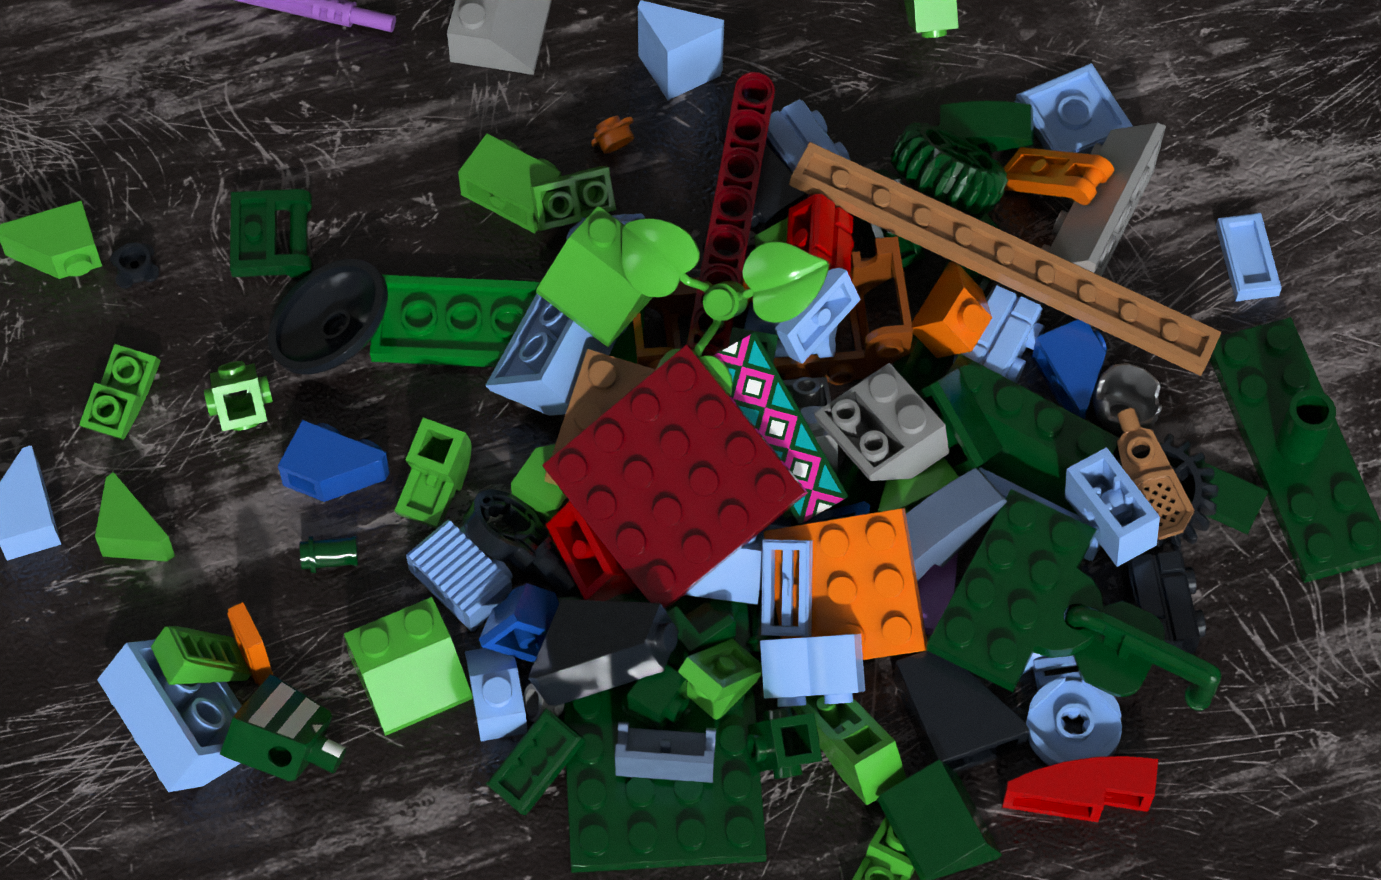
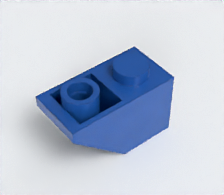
(329, 464)

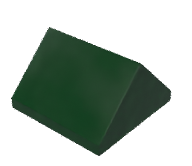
(967, 429)
(938, 823)

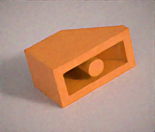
(952, 314)

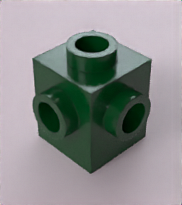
(783, 743)

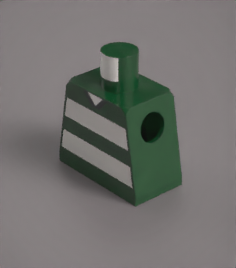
(282, 733)

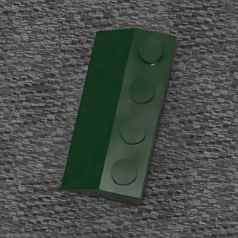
(1034, 433)

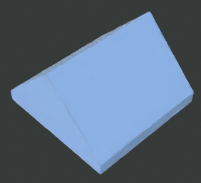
(679, 47)

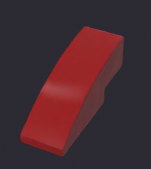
(1084, 786)

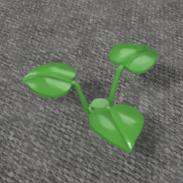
(777, 273)

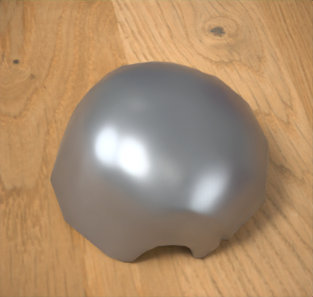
(1124, 388)

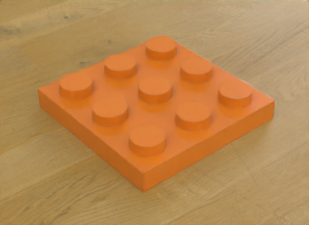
(859, 581)

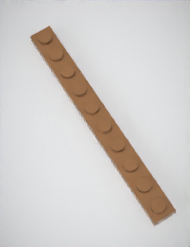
(1006, 259)

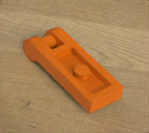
(1057, 173)

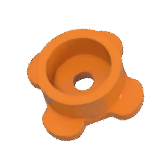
(613, 134)

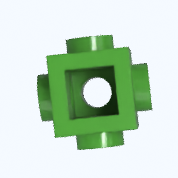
(243, 410)

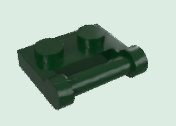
(255, 233)

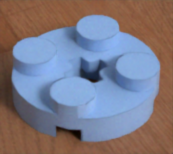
(1074, 700)

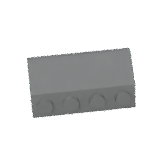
(498, 33)
(1092, 231)

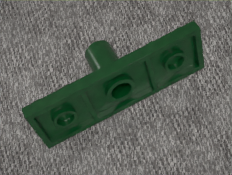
(1298, 449)

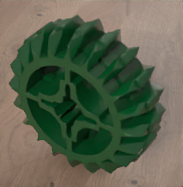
(948, 168)

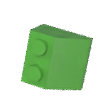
(590, 279)
(408, 666)

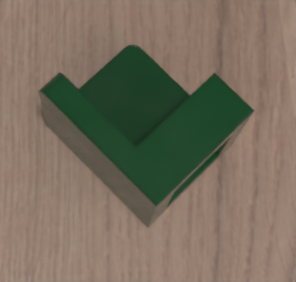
(700, 629)

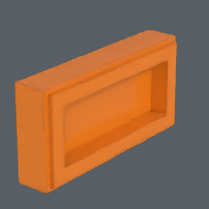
(249, 643)

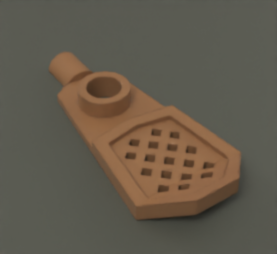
(1153, 471)

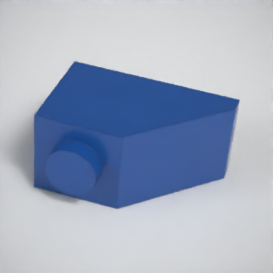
(1071, 364)
(520, 622)

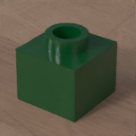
(659, 698)

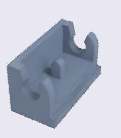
(665, 754)

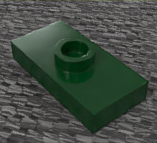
(535, 761)

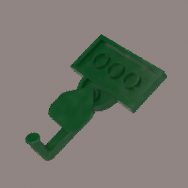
(1017, 604)

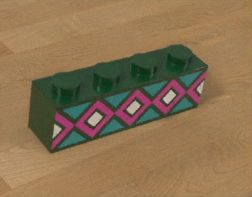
(776, 416)

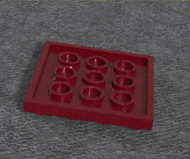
(674, 478)

